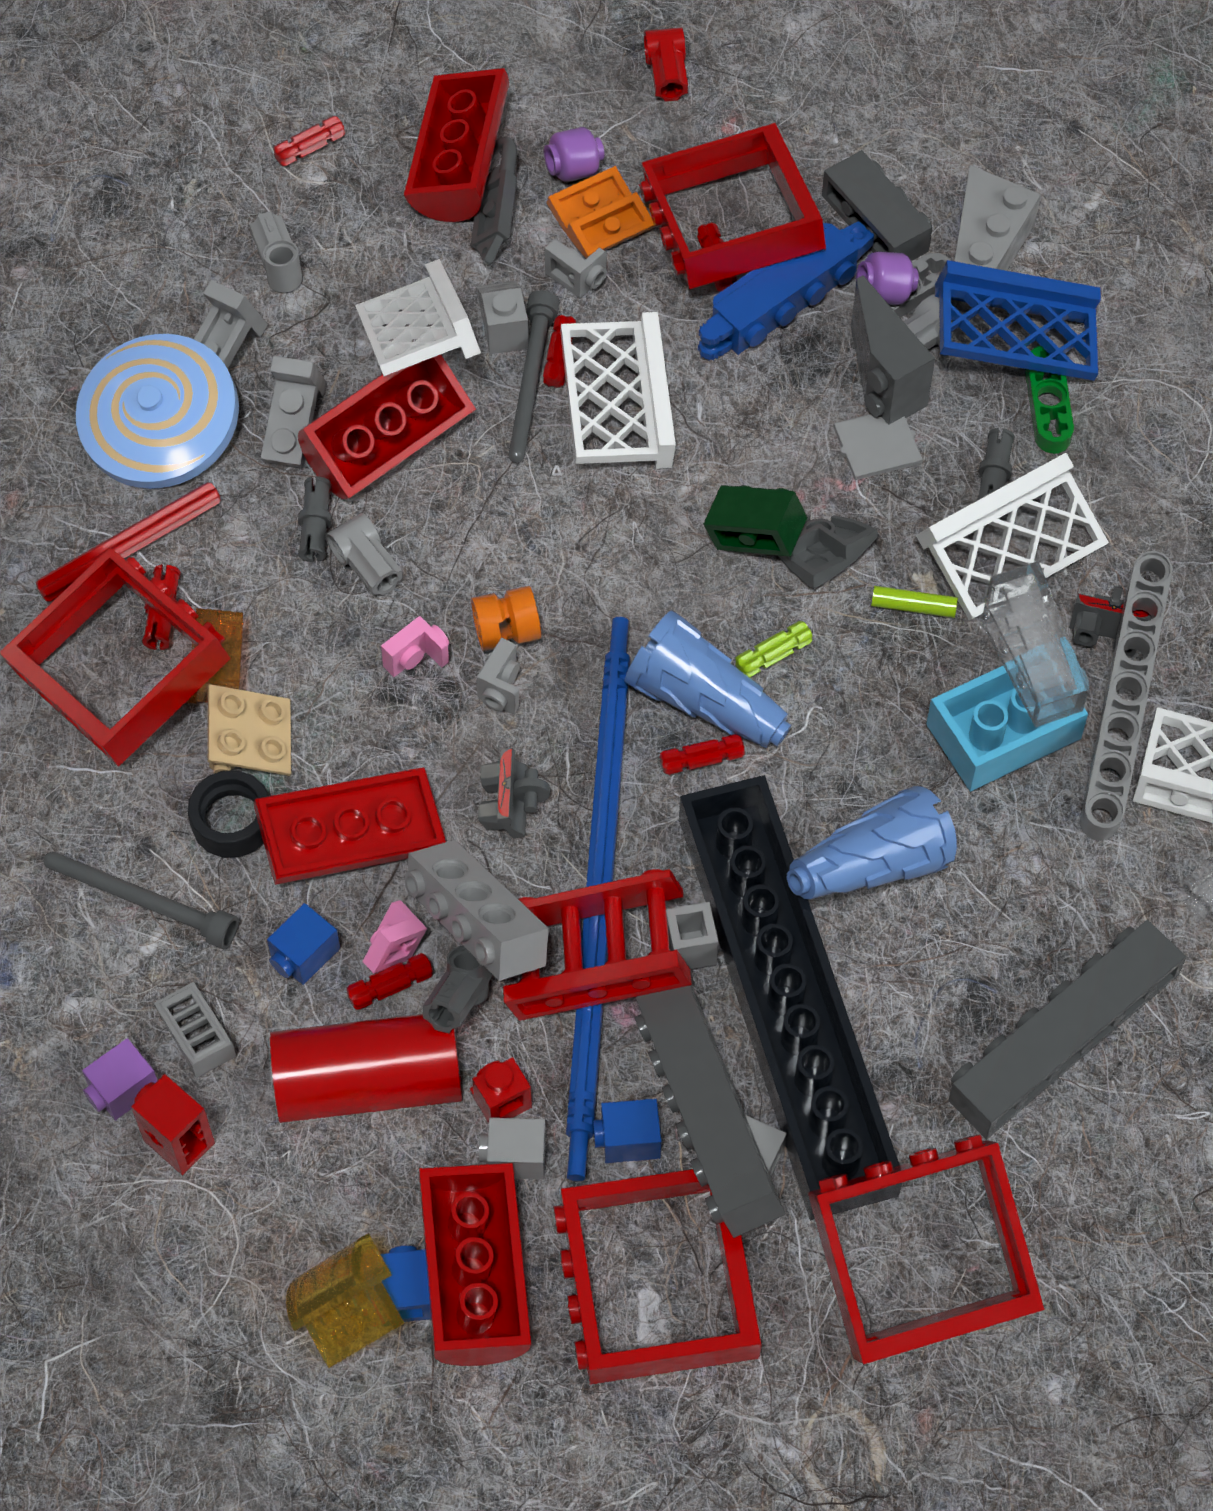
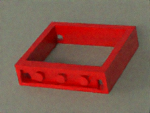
(723, 159)
(79, 604)
(953, 1322)
(659, 1359)

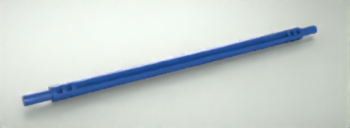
(600, 870)

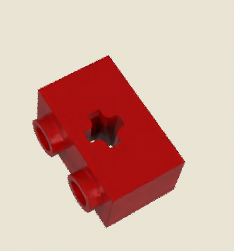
(172, 1123)

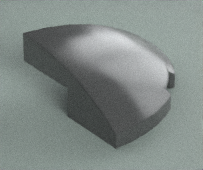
(828, 548)

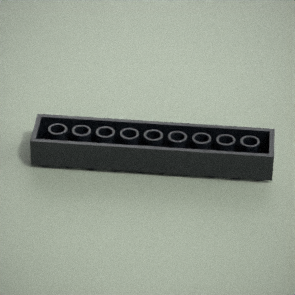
(786, 990)

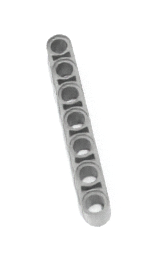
(1121, 713)

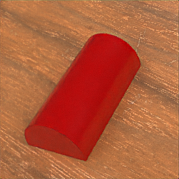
(456, 144)
(383, 424)
(362, 1068)
(474, 1264)

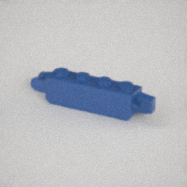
(779, 291)

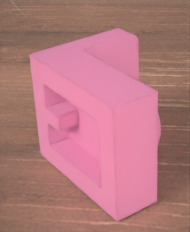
(410, 645)
(395, 938)

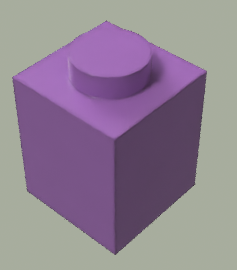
(117, 1079)

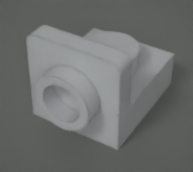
(572, 271)
(497, 676)

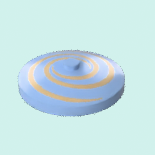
(157, 411)

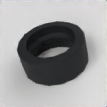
(216, 787)

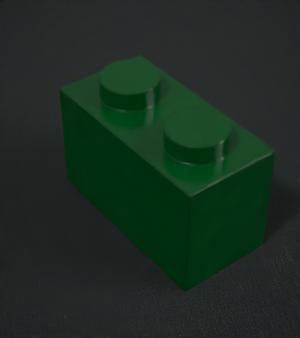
(755, 520)

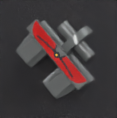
(1100, 617)
(517, 793)

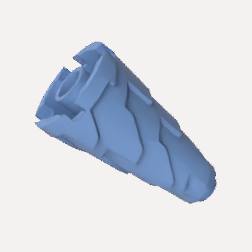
(703, 683)
(886, 844)

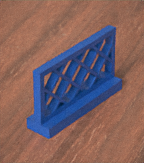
(1018, 295)

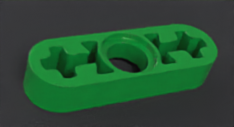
(1042, 413)

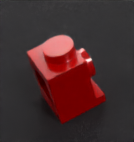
(499, 1084)

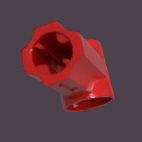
(667, 56)

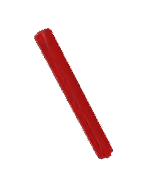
(132, 538)

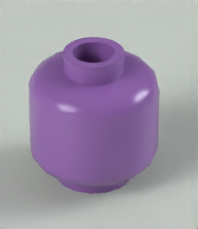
(573, 154)
(890, 275)

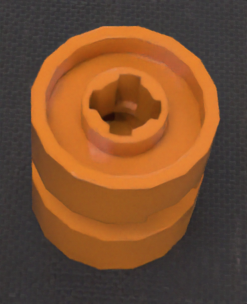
(506, 617)

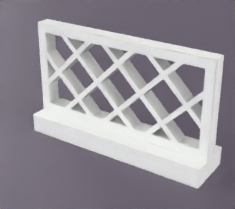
(442, 311)
(652, 397)
(1004, 501)
(1180, 788)

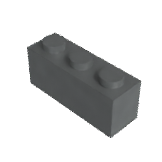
(864, 194)

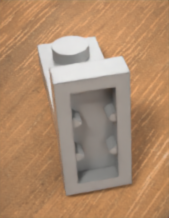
(228, 321)
(291, 409)

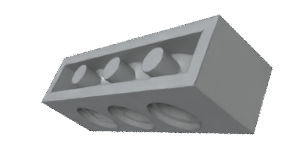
(477, 910)

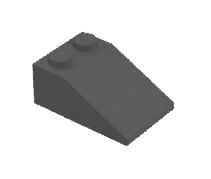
(889, 356)

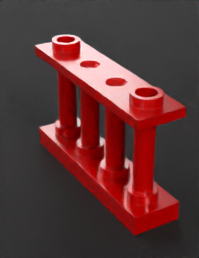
(617, 977)

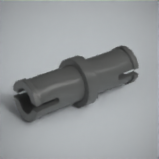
(996, 467)
(314, 519)

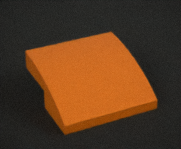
(600, 212)

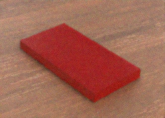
(348, 825)

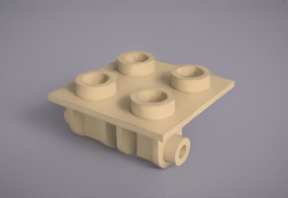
(248, 731)

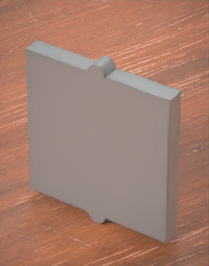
(875, 446)

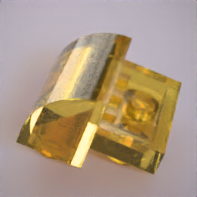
(344, 1301)

